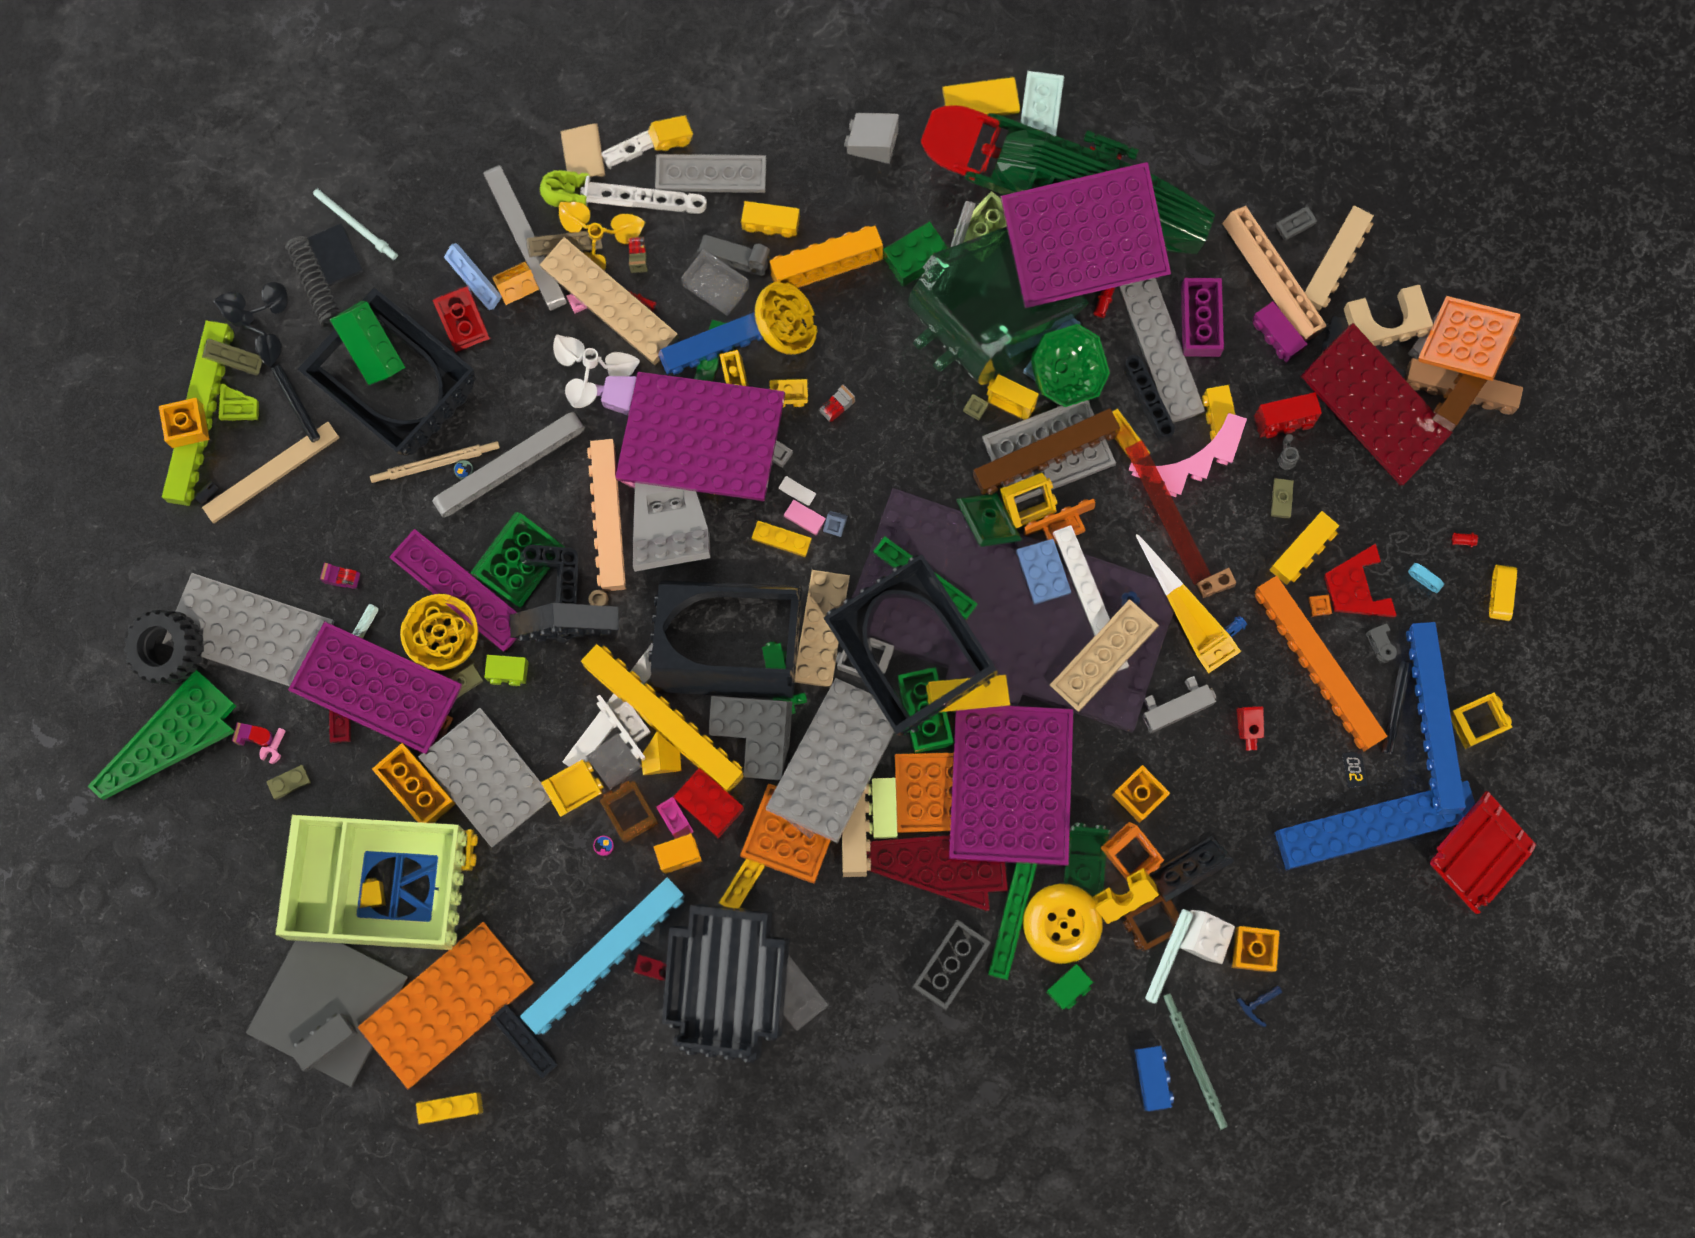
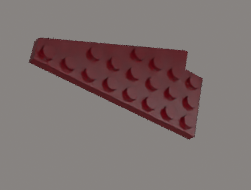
(927, 866)

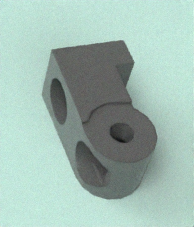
(1380, 643)

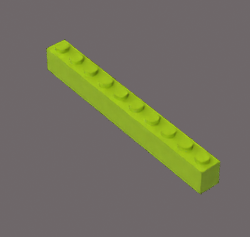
(204, 386)

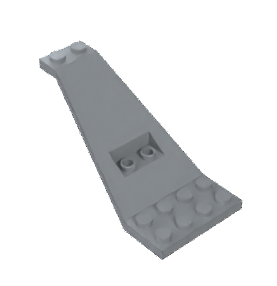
(668, 527)

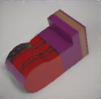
(339, 576)
(252, 734)

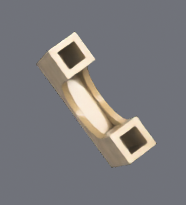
(1415, 320)

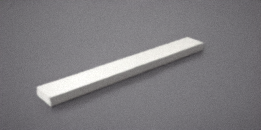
(601, 726)

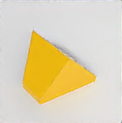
(660, 757)

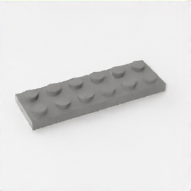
(710, 173)

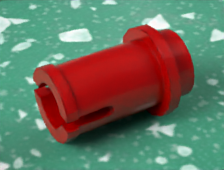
(1465, 539)

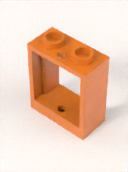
(1121, 839)

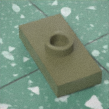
(1282, 498)
(468, 678)

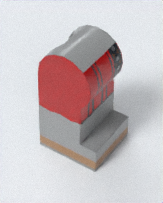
(837, 404)

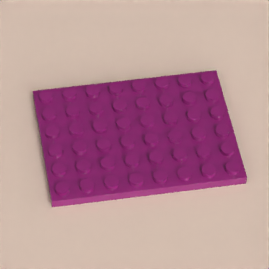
(1085, 235)
(700, 436)
(1012, 785)

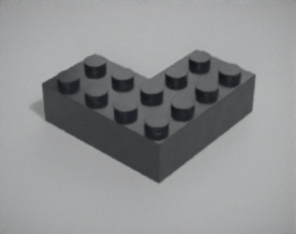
(563, 619)

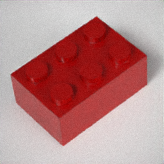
(1287, 415)
(708, 803)

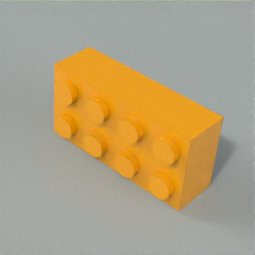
(413, 785)

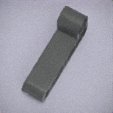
(737, 256)

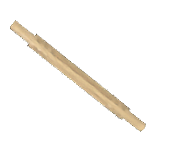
(434, 462)

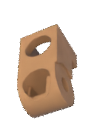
(1216, 583)

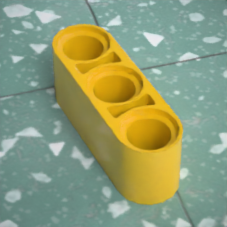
(1502, 592)

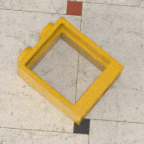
(1012, 397)
(1035, 512)
(1463, 729)

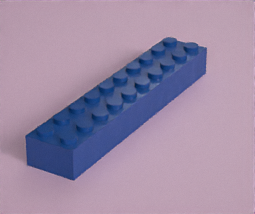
(1365, 828)

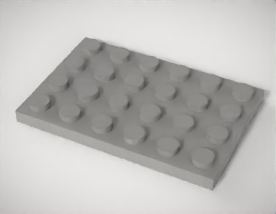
(1043, 425)
(485, 777)

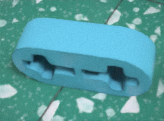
(1426, 578)

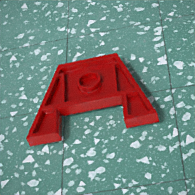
(1350, 588)

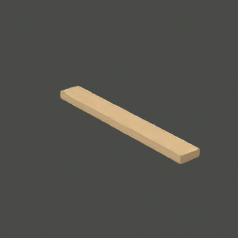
(269, 473)

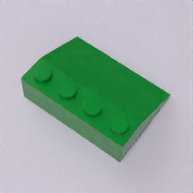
(501, 564)

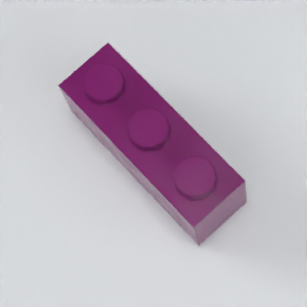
(1279, 332)

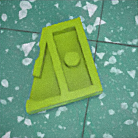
(236, 405)

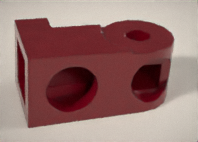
(650, 968)

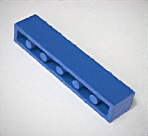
(709, 344)

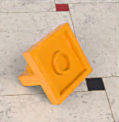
(515, 283)

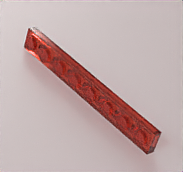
(1168, 512)

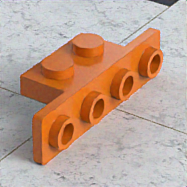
(1067, 517)

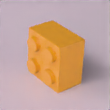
(184, 422)
(1141, 794)
(1255, 949)

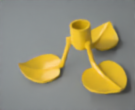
(575, 216)

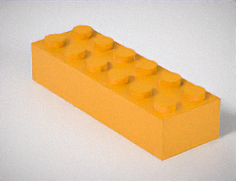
(828, 258)

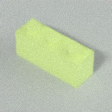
(883, 808)

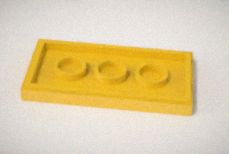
(986, 97)

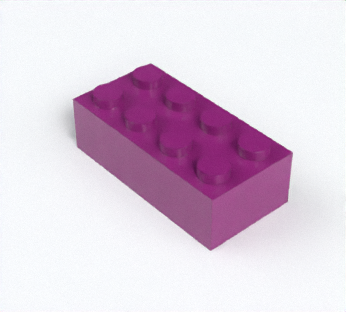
(1202, 317)

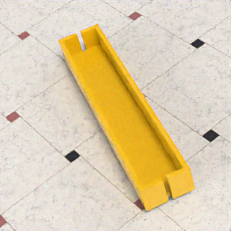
(661, 718)

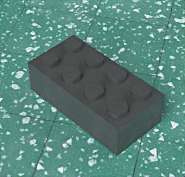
(951, 965)

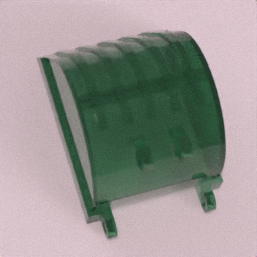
(977, 308)

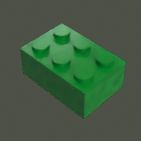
(911, 253)

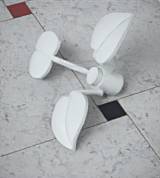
(580, 392)

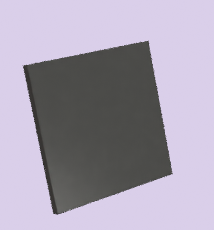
(313, 986)

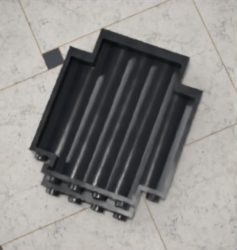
(725, 982)

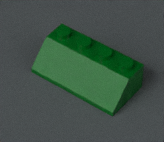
(367, 343)

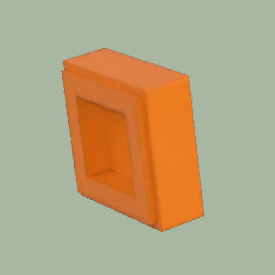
(1320, 605)

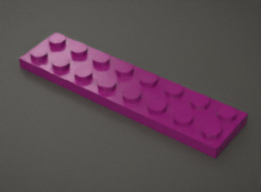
(445, 576)

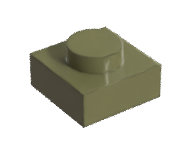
(975, 407)

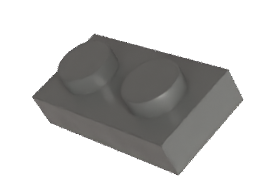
(1296, 223)

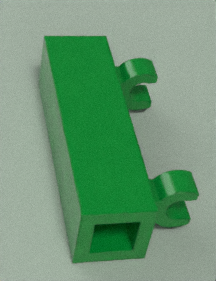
(775, 658)

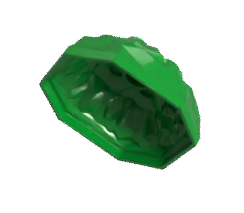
(1070, 365)

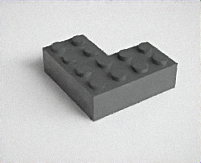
(765, 727)

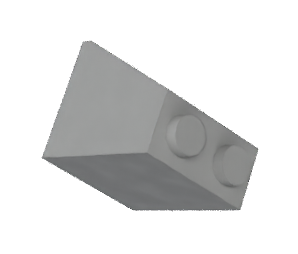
(873, 136)

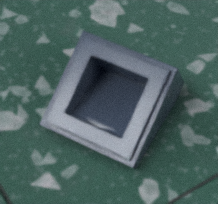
(835, 523)

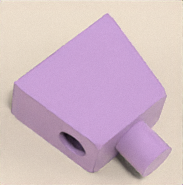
(617, 393)

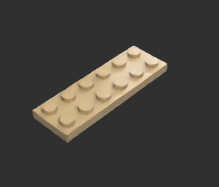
(817, 643)
(1104, 655)

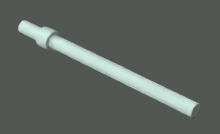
(379, 244)

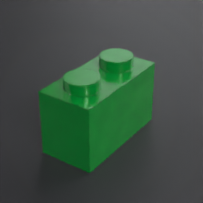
(1070, 987)

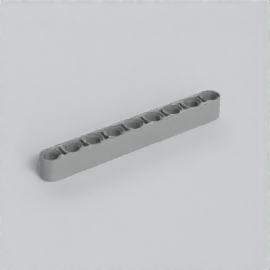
(521, 231)
(508, 464)

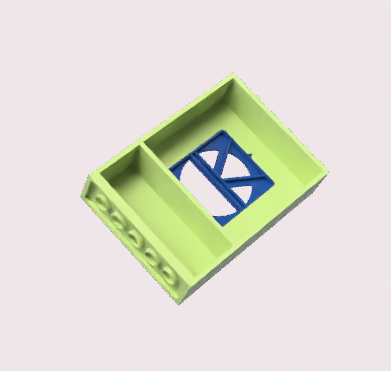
(330, 863)

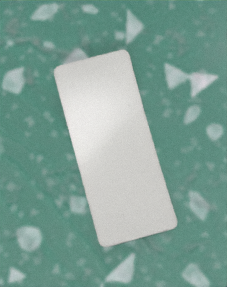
(797, 491)

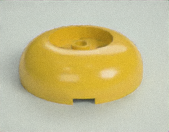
(779, 318)
(434, 611)
(1058, 900)

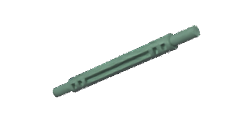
(1195, 1061)

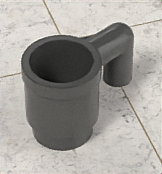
(1289, 455)

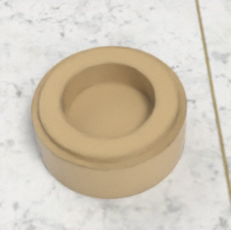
(598, 598)

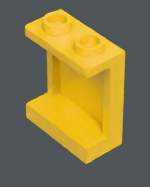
(572, 787)

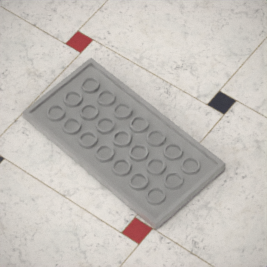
(248, 629)
(833, 762)

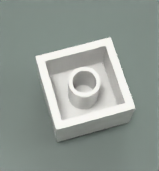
(1207, 937)

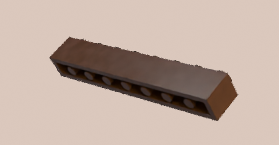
(1046, 451)

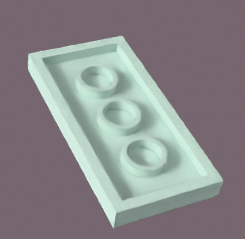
(1042, 101)

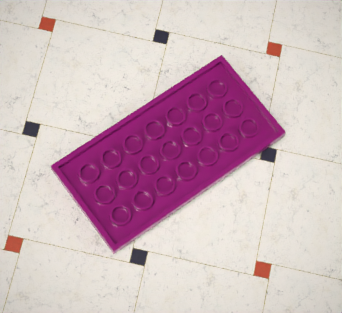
(375, 688)

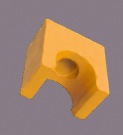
(677, 853)

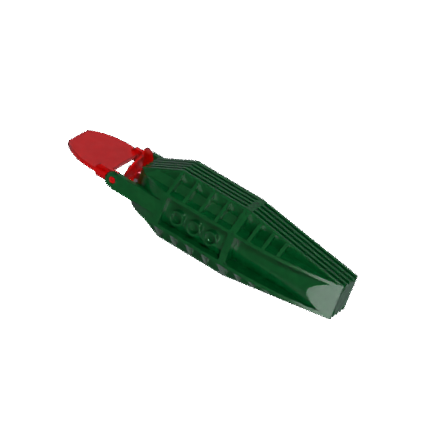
(1042, 159)

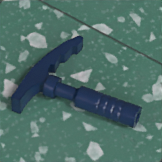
(1262, 999)

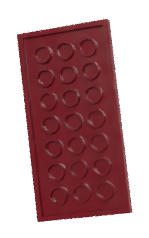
(1376, 404)

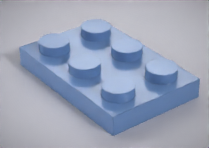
(1043, 571)

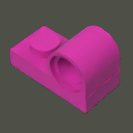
(674, 818)

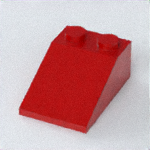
(461, 318)

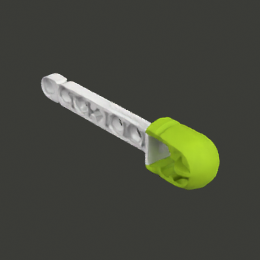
(560, 187)

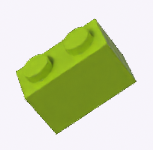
(506, 669)

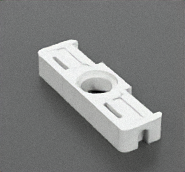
(618, 154)

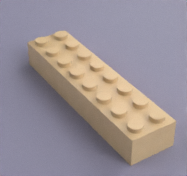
(608, 300)

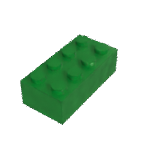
(934, 732)

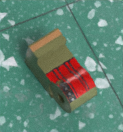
(637, 254)

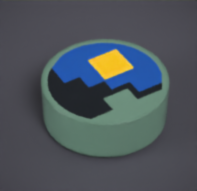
(463, 469)

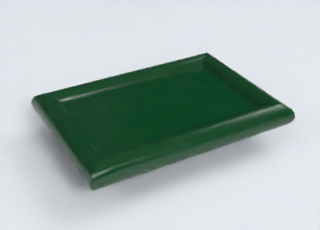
(988, 520)

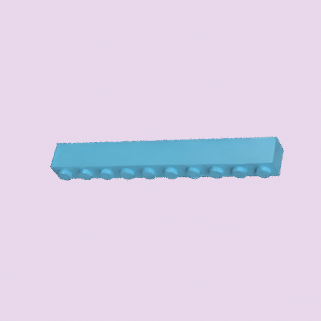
(602, 957)

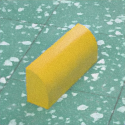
(982, 697)

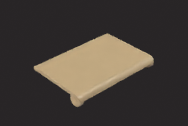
(583, 150)

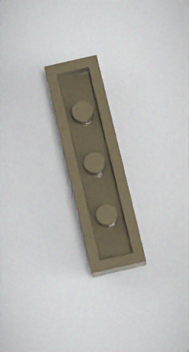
(545, 244)

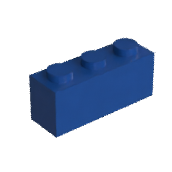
(1154, 1078)

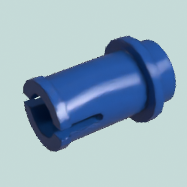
(1234, 627)

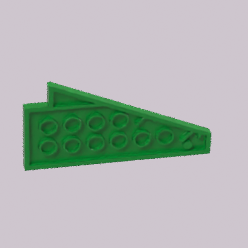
(177, 730)

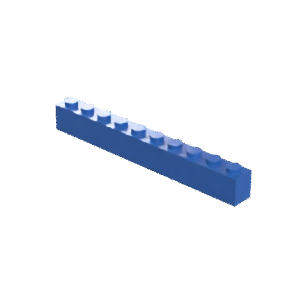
(1436, 719)

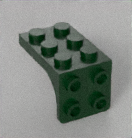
(1086, 857)

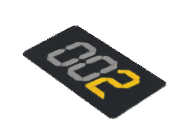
(1354, 769)

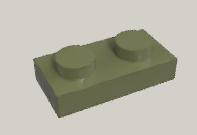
(288, 782)

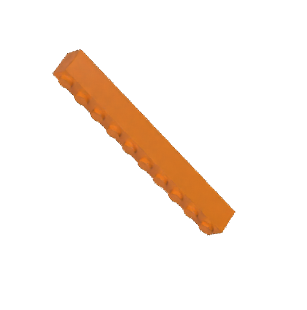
(1320, 664)

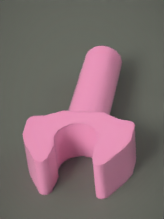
(273, 747)

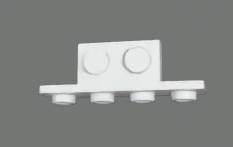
(628, 722)

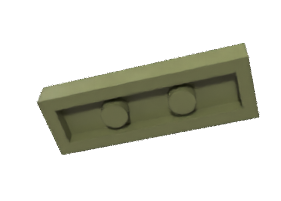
(232, 357)

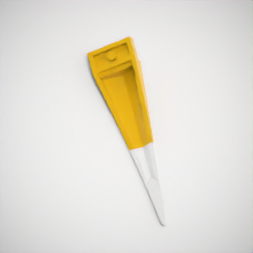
(1205, 634)

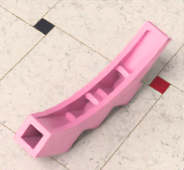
(1221, 447)

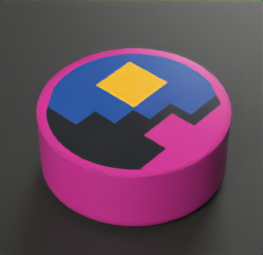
(603, 845)

